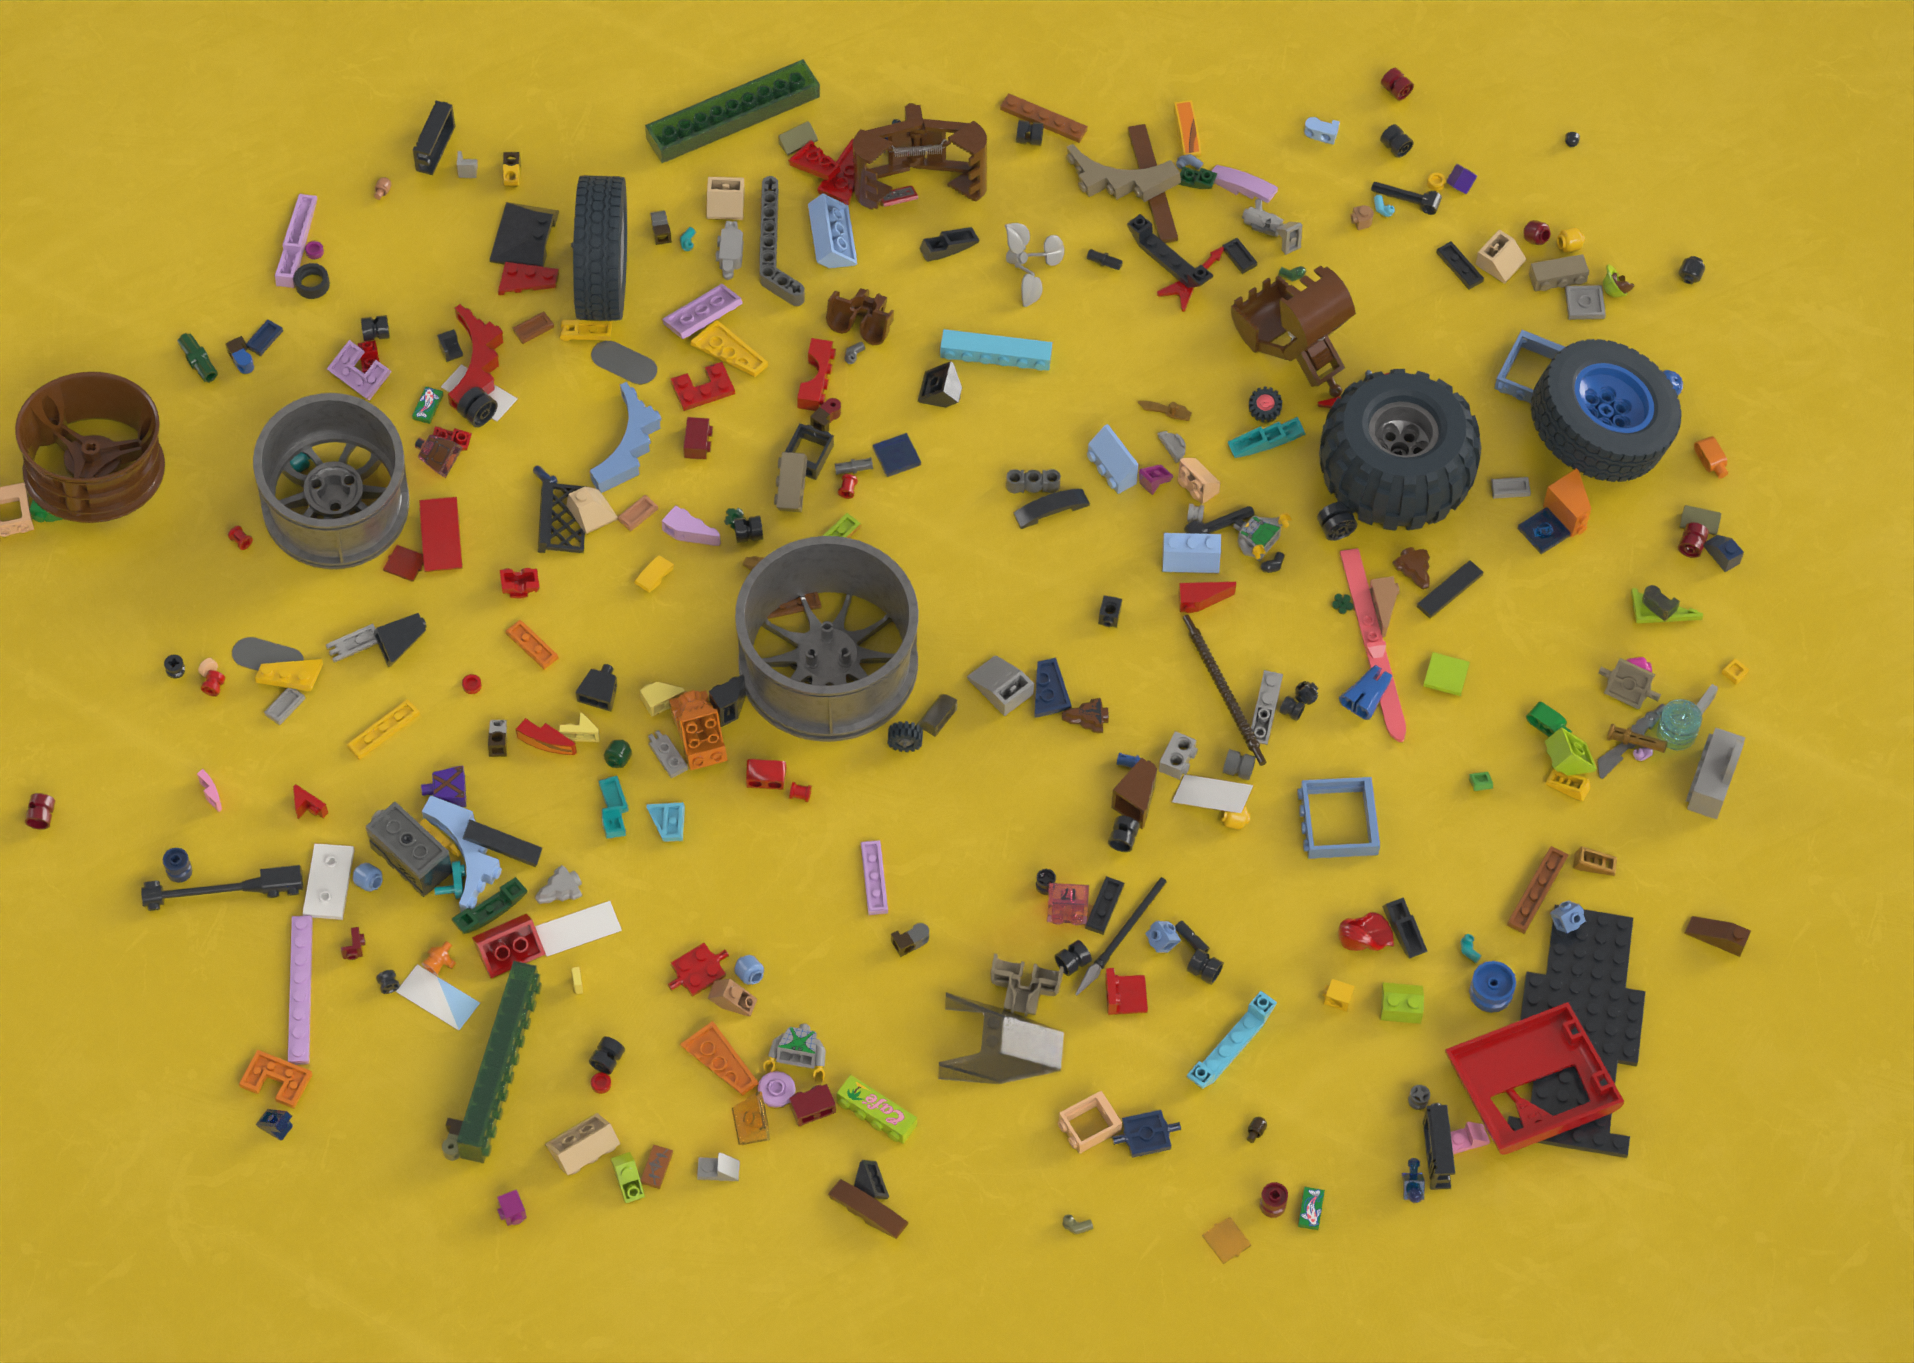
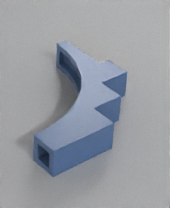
(623, 462)

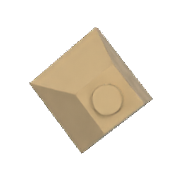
(590, 509)

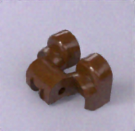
(874, 326)

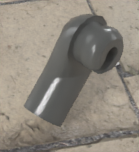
(851, 352)

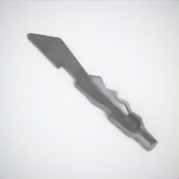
(1613, 757)

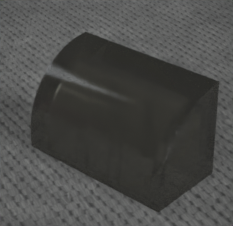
(938, 714)

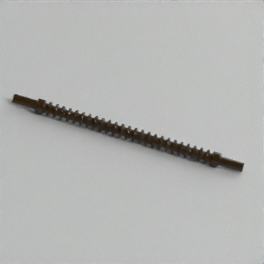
(1252, 744)

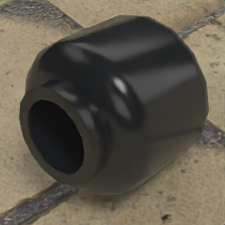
(1692, 270)

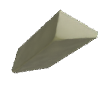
(797, 138)
(1708, 518)

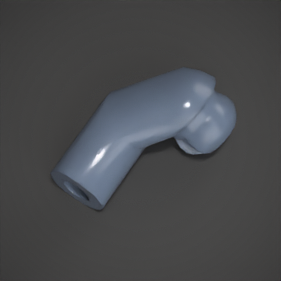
(1188, 160)

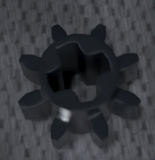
(1306, 692)

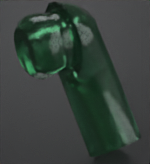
(1293, 274)

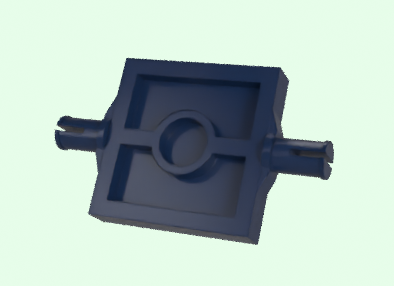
(1146, 1133)

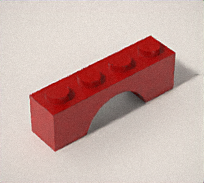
(811, 393)

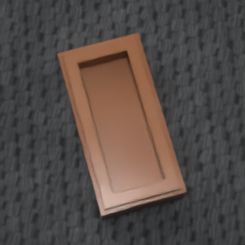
(637, 513)

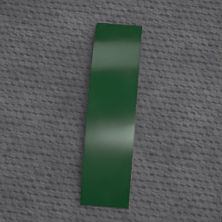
(492, 908)

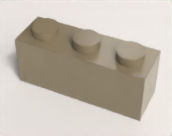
(1559, 272)
(791, 482)

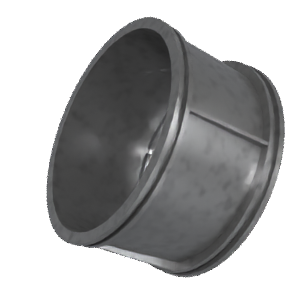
(827, 650)

